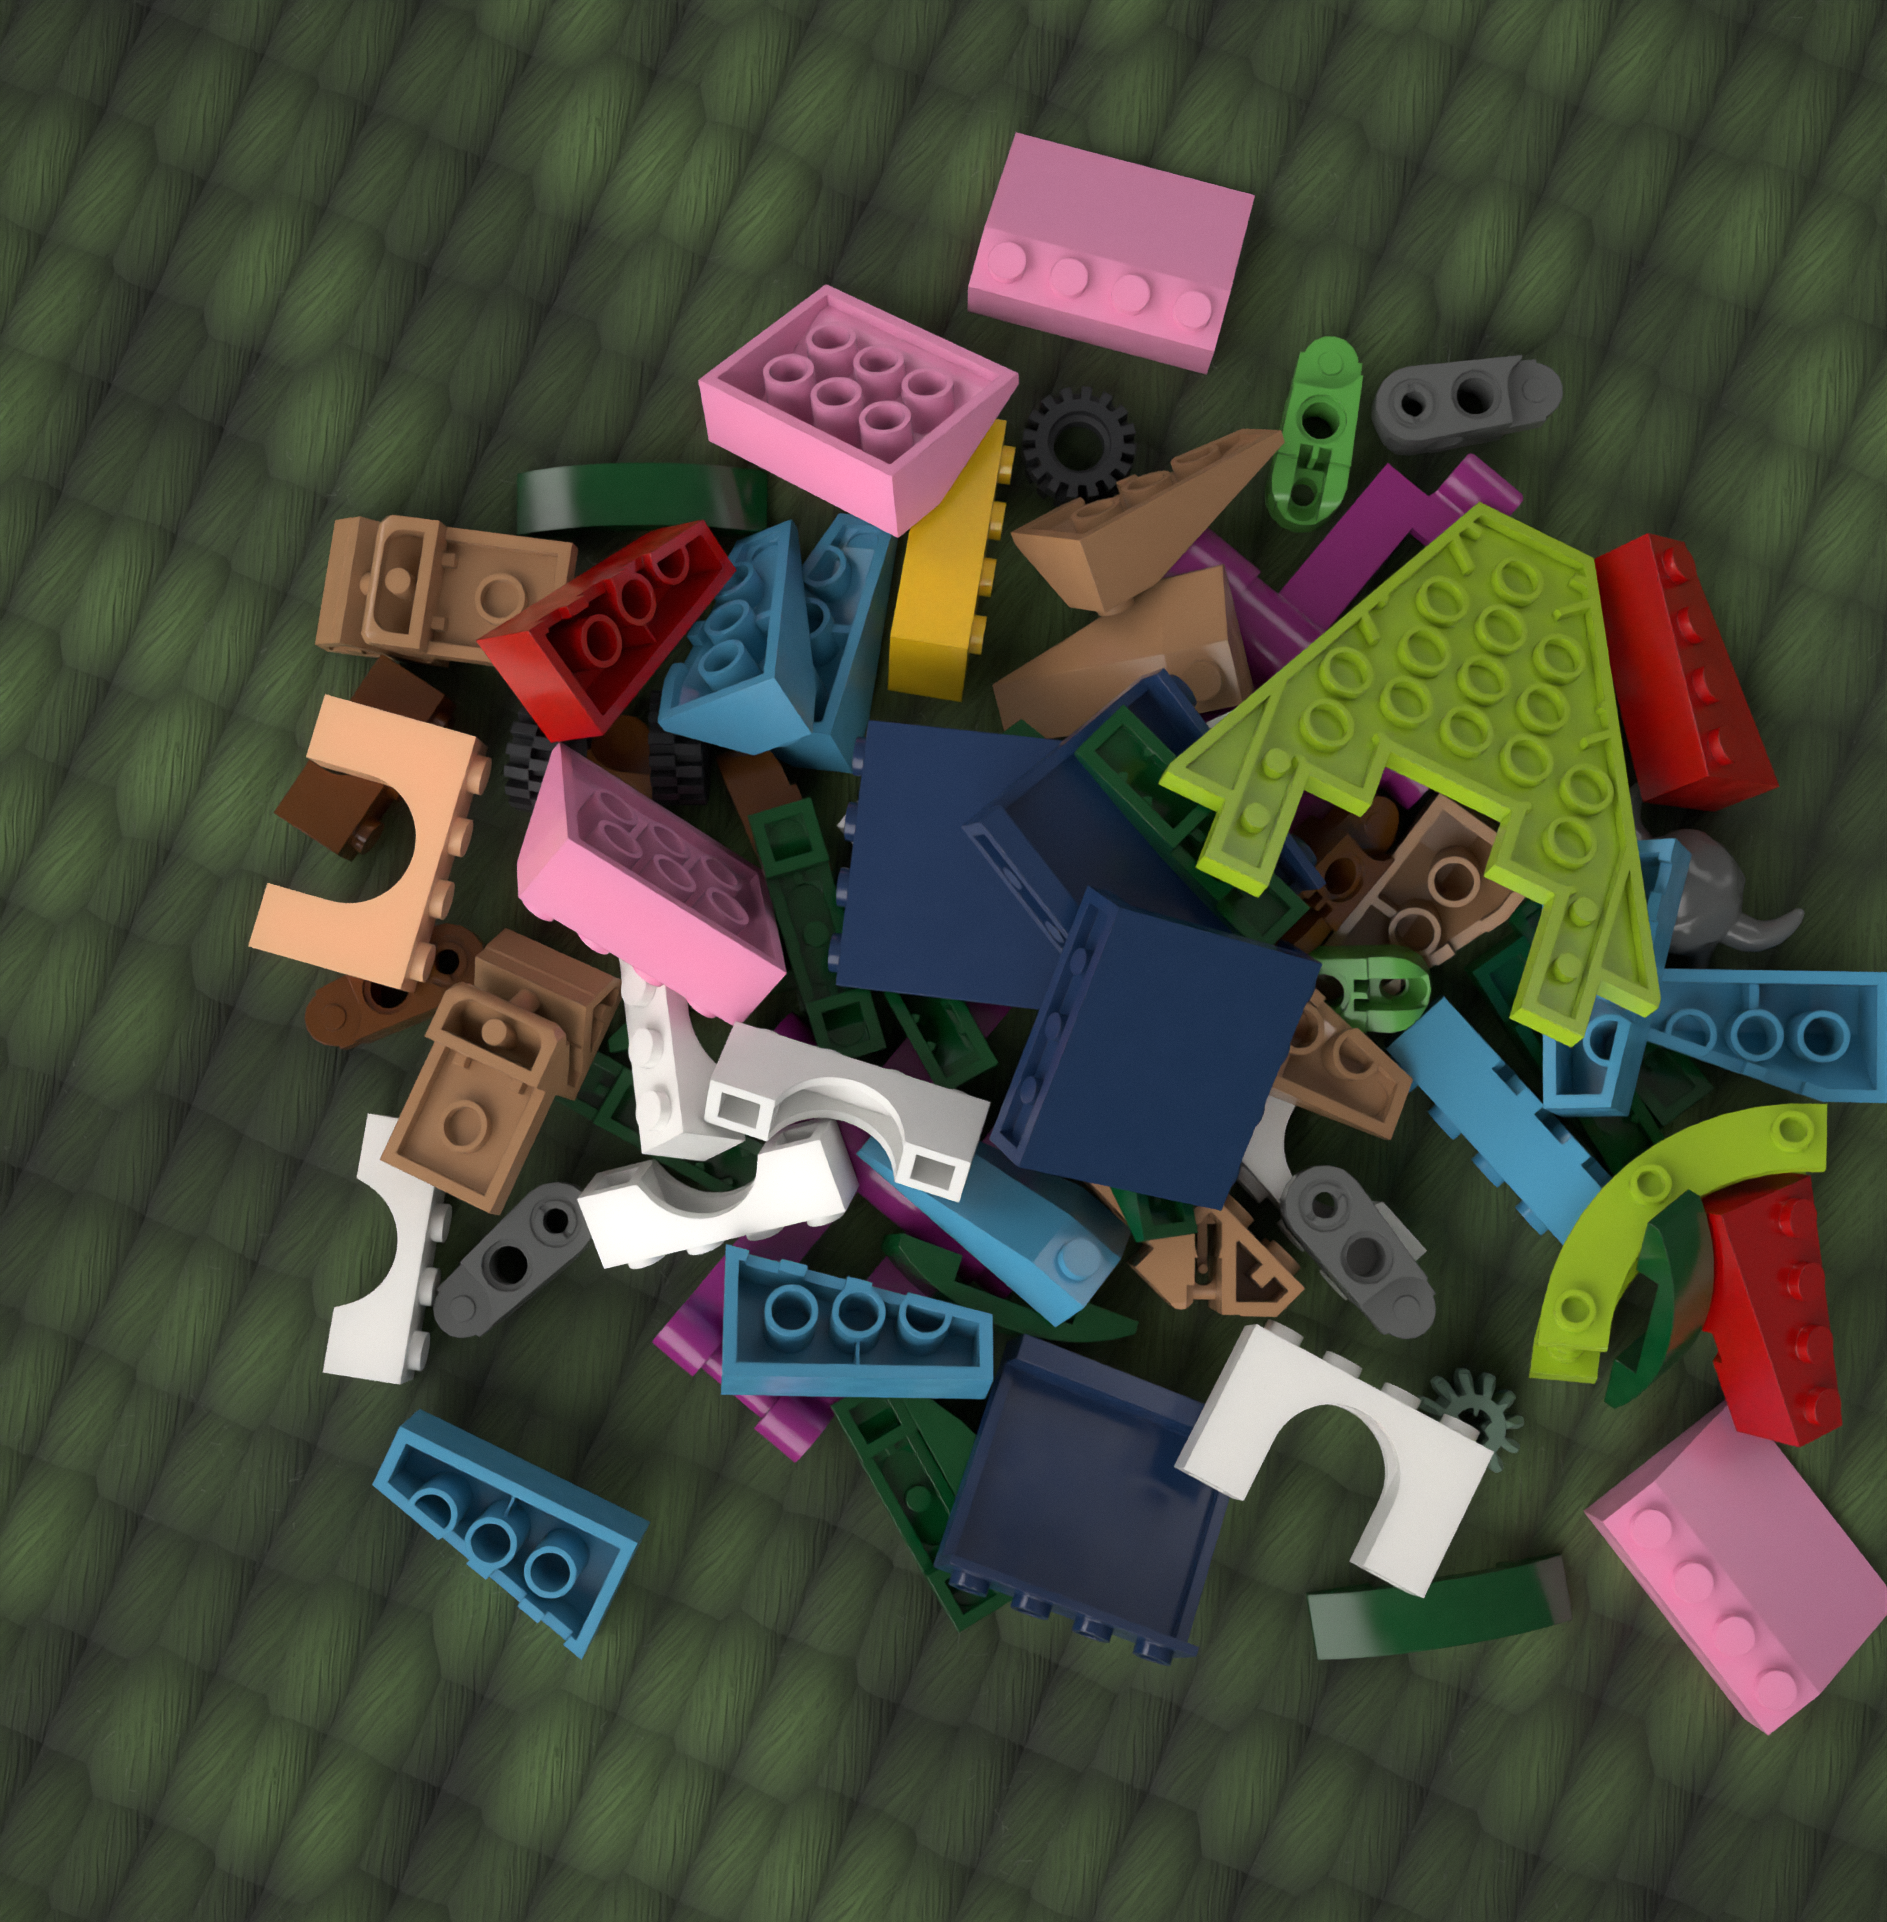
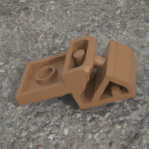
(430, 588)
(498, 1064)
(1243, 1273)

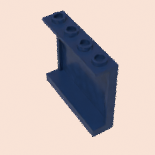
(1063, 832)
(918, 892)
(1153, 1053)
(1082, 1503)

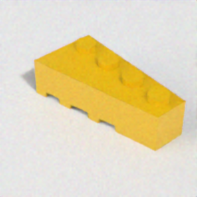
(946, 574)

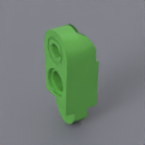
(1326, 387)
(1364, 1000)

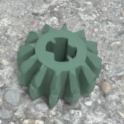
(1480, 1401)

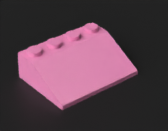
(1109, 253)
(856, 407)
(649, 889)
(1744, 1566)

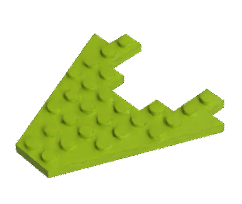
(1488, 686)

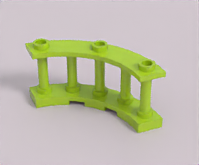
(1608, 1237)

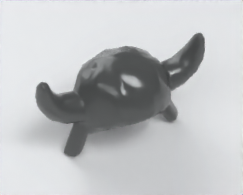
(1713, 900)

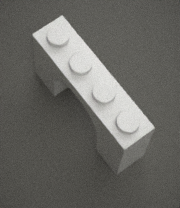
(1428, 1463)

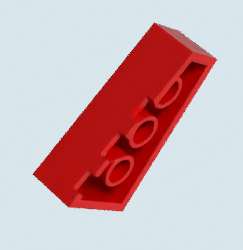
(607, 631)
(1676, 681)
(1772, 1310)

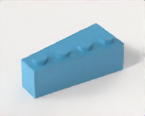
(1603, 1067)
(1499, 1117)
(844, 1338)
(514, 1523)

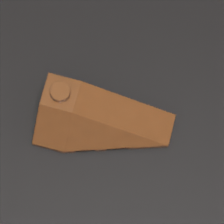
(1126, 543)
(1175, 625)
(1431, 892)
(1341, 1073)

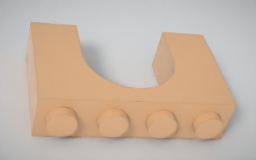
(391, 934)

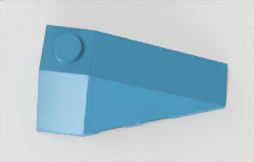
(846, 611)
(752, 658)
(1785, 1028)
(1026, 1227)

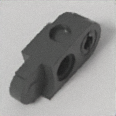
(1512, 392)
(1396, 1288)
(477, 1293)

